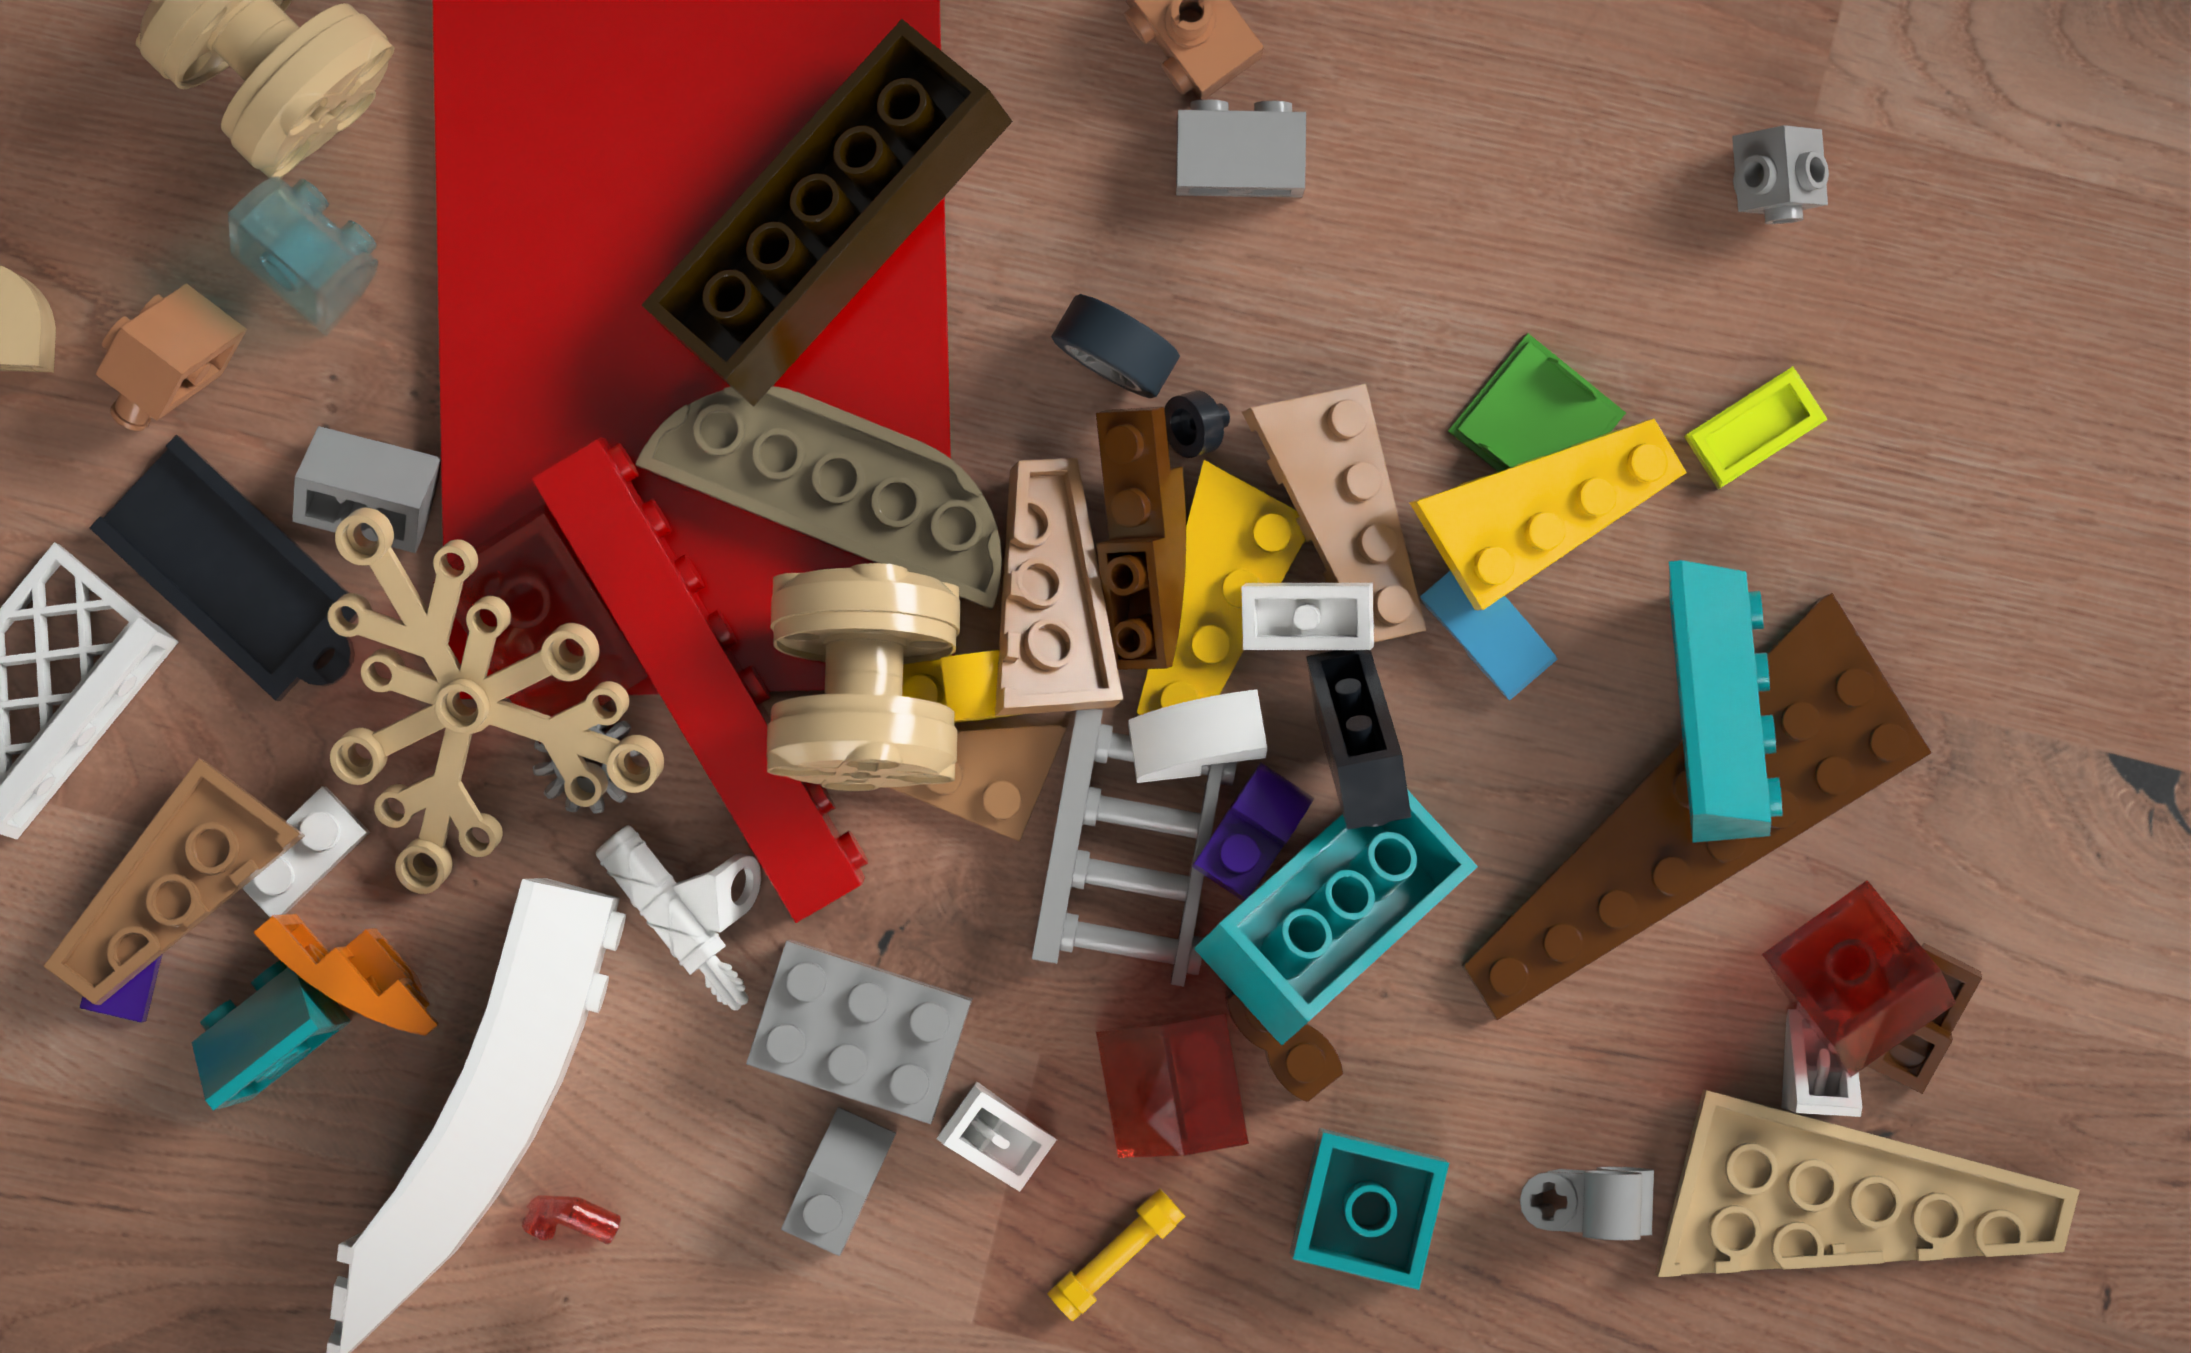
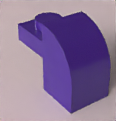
(1253, 832)

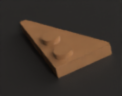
(996, 777)

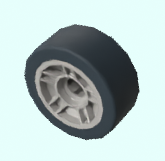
(1115, 346)

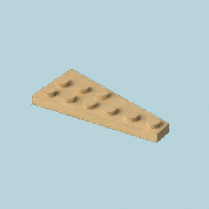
(1814, 1194)

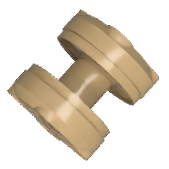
(297, 79)
(865, 629)

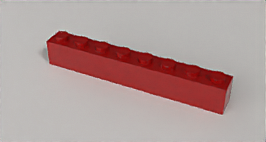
(698, 674)

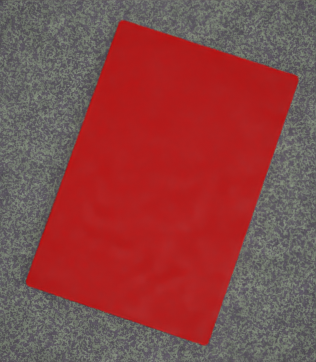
(569, 183)

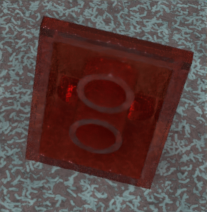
(544, 588)

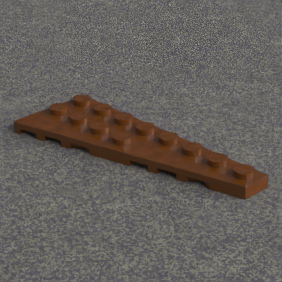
(1835, 741)

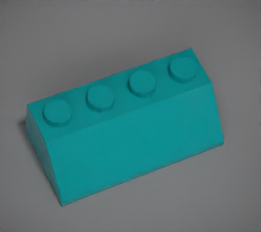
(1720, 702)

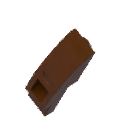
(1146, 545)

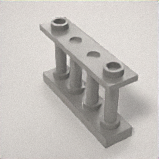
(1074, 868)

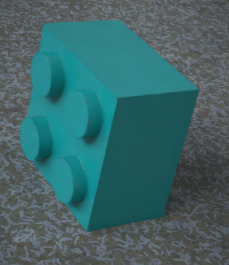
(1369, 1208)

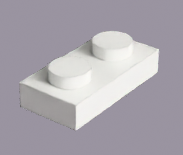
(1307, 616)
(329, 837)

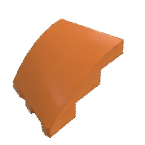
(360, 976)

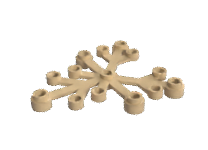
(427, 635)

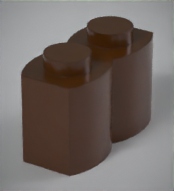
(1301, 1064)

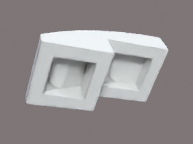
(1197, 733)

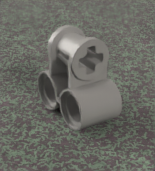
(1601, 1202)

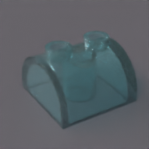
(300, 251)

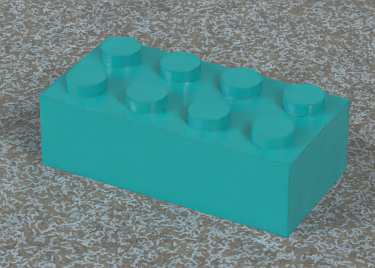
(1332, 915)

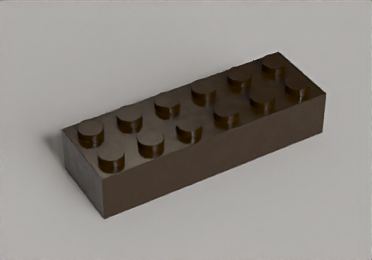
(828, 212)

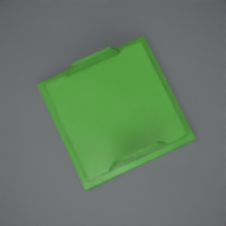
(1533, 409)

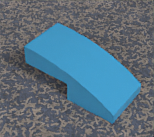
(1493, 638)

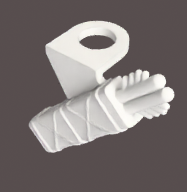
(685, 911)

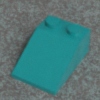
(263, 1036)

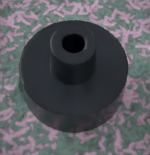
(1195, 423)

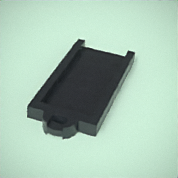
(230, 571)

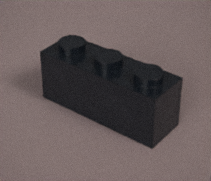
(1358, 738)

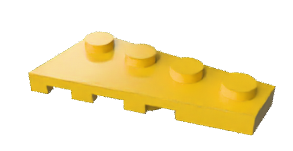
(1230, 540)

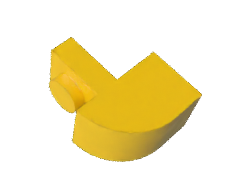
(959, 681)

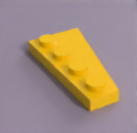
(1532, 514)

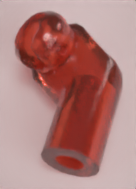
(570, 1212)

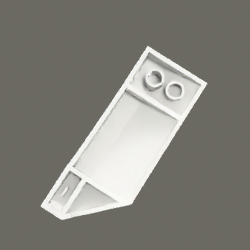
(506, 1087)

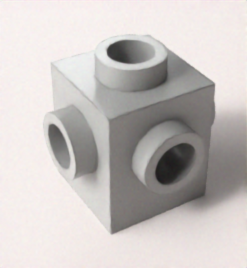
(1780, 172)

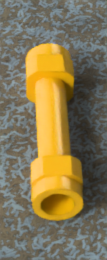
(1075, 1292)

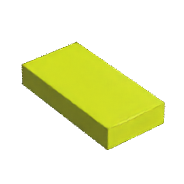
(1755, 427)

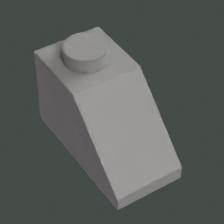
(838, 1181)

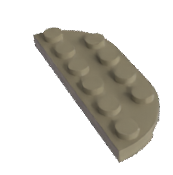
(835, 483)

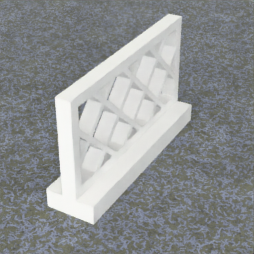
(92, 704)

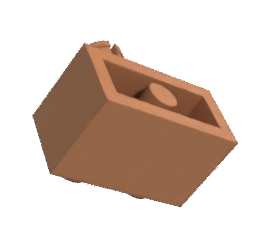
(1201, 38)
(166, 355)

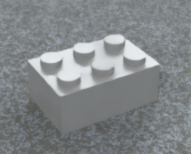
(859, 1031)

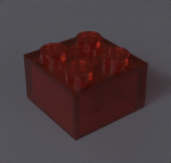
(1859, 978)

